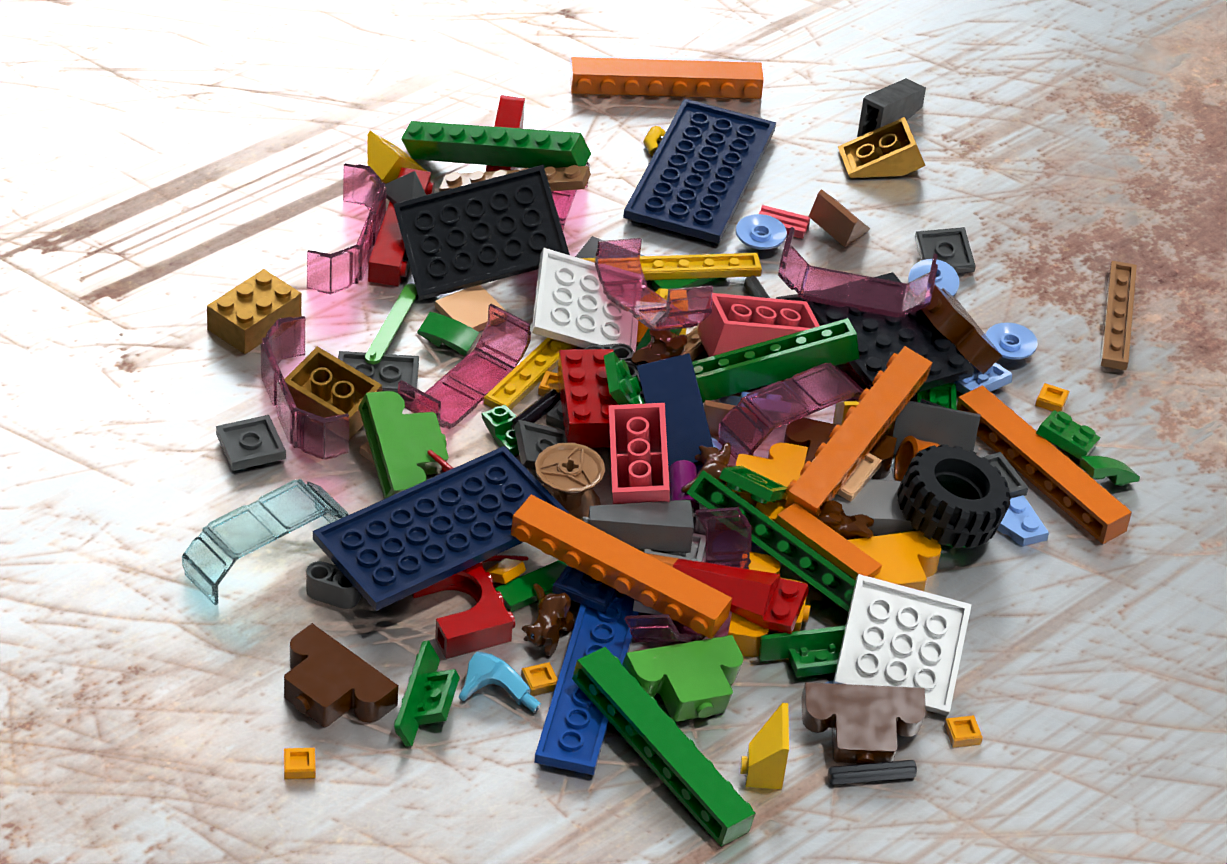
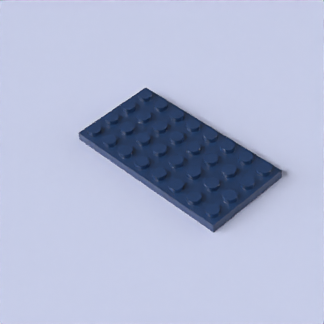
(700, 171)
(431, 528)

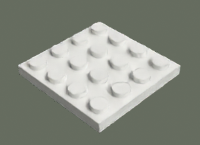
(573, 305)
(903, 640)

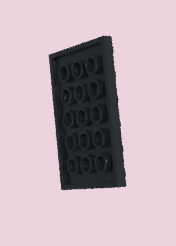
(479, 231)
(884, 335)

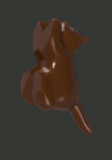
(662, 346)
(713, 462)
(847, 526)
(552, 618)

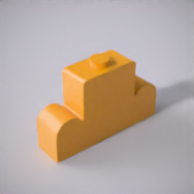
(782, 466)
(904, 557)
(748, 633)

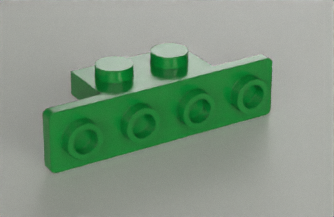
(807, 650)
(426, 696)

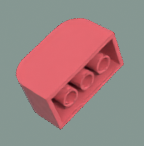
(750, 320)
(639, 453)

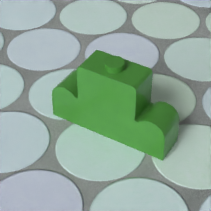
(401, 441)
(689, 676)

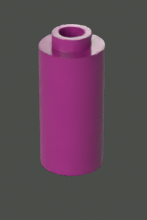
(680, 474)

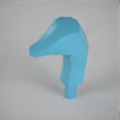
(489, 669)

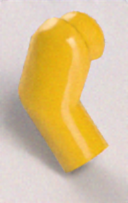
(652, 137)

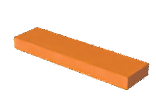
(827, 542)

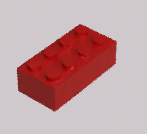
(585, 396)

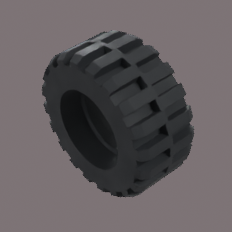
(953, 496)

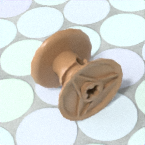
(570, 474)

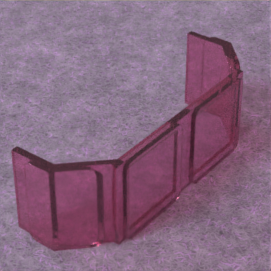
(348, 266)
(625, 285)
(854, 290)
(467, 383)
(783, 403)
(309, 432)
(726, 544)

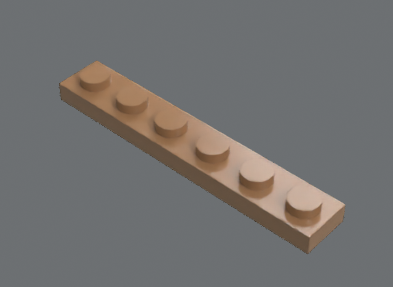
(559, 179)
(1118, 315)

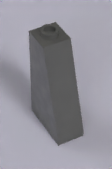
(890, 104)
(647, 524)

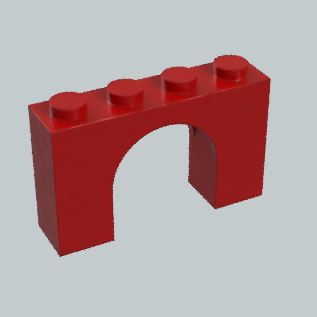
(476, 628)

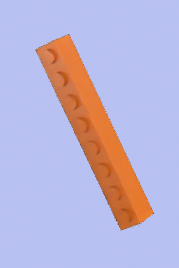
(666, 77)
(859, 432)
(1046, 466)
(621, 566)

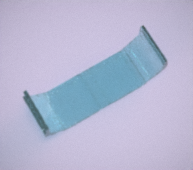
(253, 527)

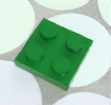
(621, 384)
(1068, 435)
(761, 487)

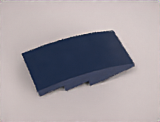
(676, 385)

